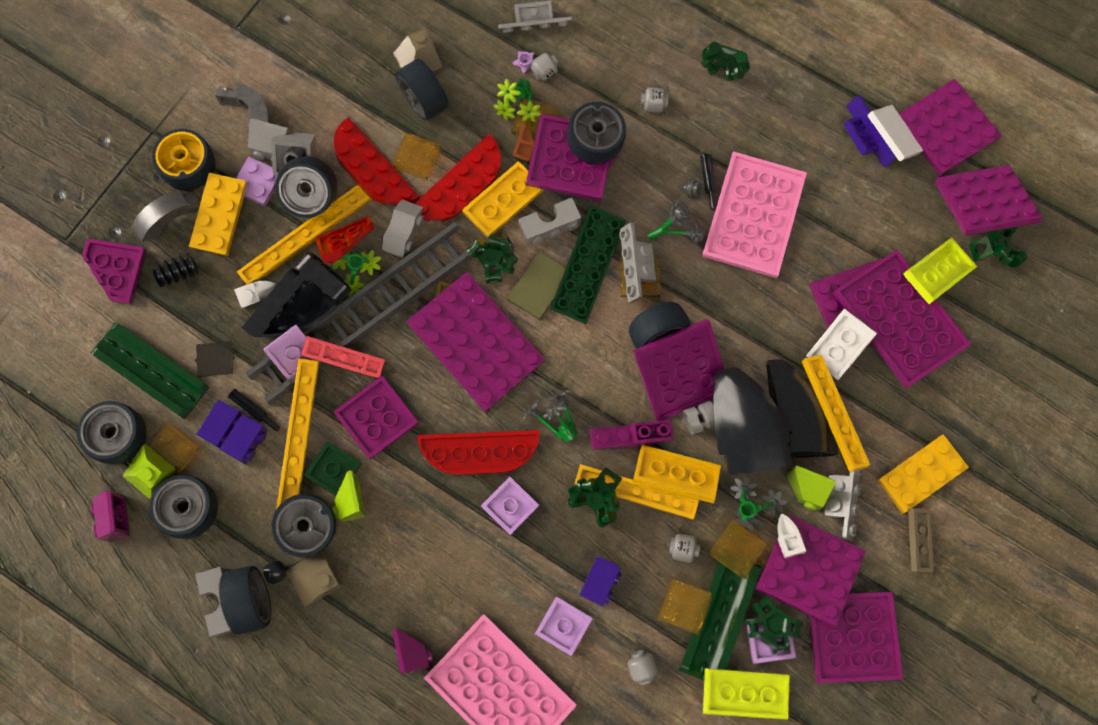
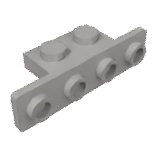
(534, 15)
(637, 261)
(843, 501)

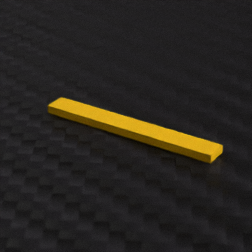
(303, 235)
(298, 429)

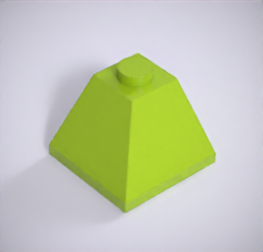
(148, 470)
(810, 487)
(349, 499)

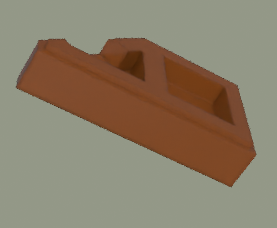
(525, 144)

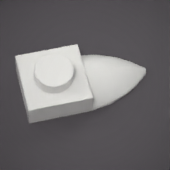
(253, 292)
(789, 537)

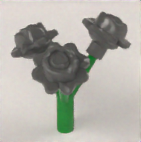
(680, 214)

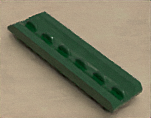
(587, 265)
(150, 370)
(721, 623)

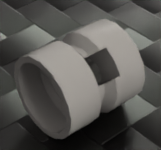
(706, 415)

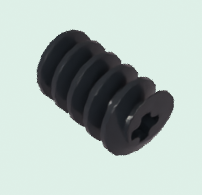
(175, 270)

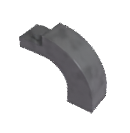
(247, 98)
(161, 211)

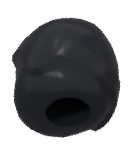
(274, 572)

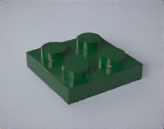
(331, 468)

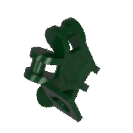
(730, 59)
(999, 244)
(492, 255)
(598, 496)
(775, 625)

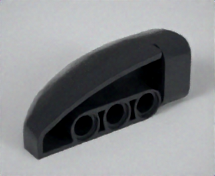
(299, 299)
(801, 411)
(748, 424)

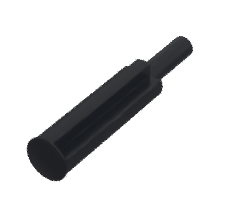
(709, 179)
(252, 409)

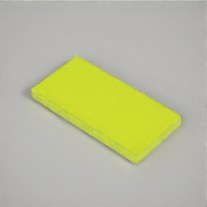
(940, 270)
(746, 694)

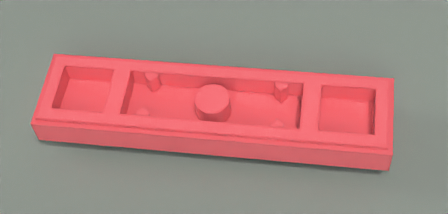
(342, 357)

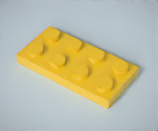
(501, 200)
(218, 214)
(677, 474)
(923, 474)

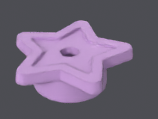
(524, 56)

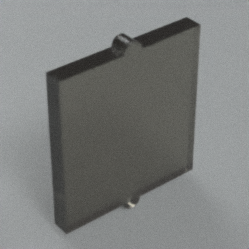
(214, 359)

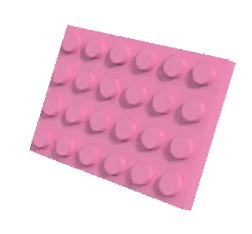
(754, 214)
(496, 682)

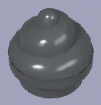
(692, 188)

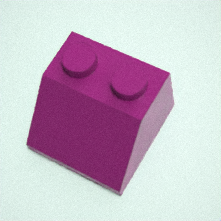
(110, 516)

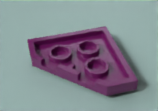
(115, 267)

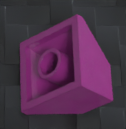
(411, 652)

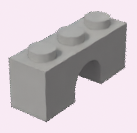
(536, 230)
(209, 584)

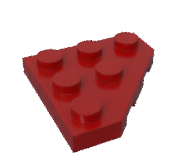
(342, 240)

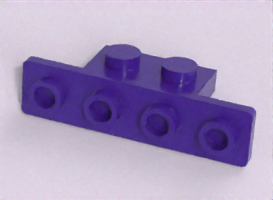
(865, 133)

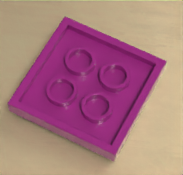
(376, 417)

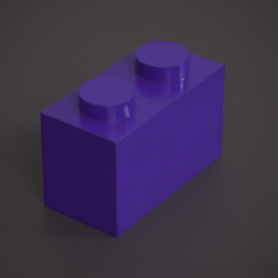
(219, 424)
(244, 439)
(599, 582)

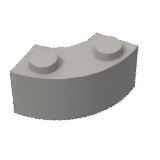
(402, 228)

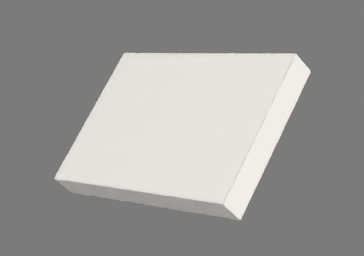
(895, 132)
(842, 343)

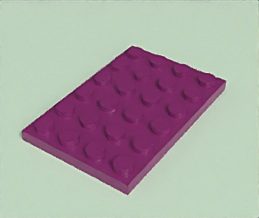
(910, 332)
(475, 341)

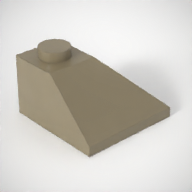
(418, 46)
(313, 578)

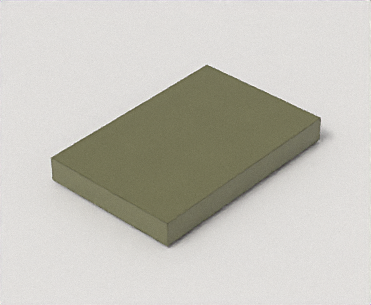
(537, 286)

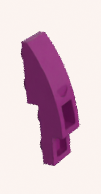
(631, 435)

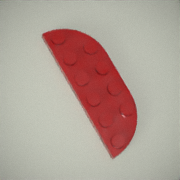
(369, 166)
(462, 182)
(479, 451)

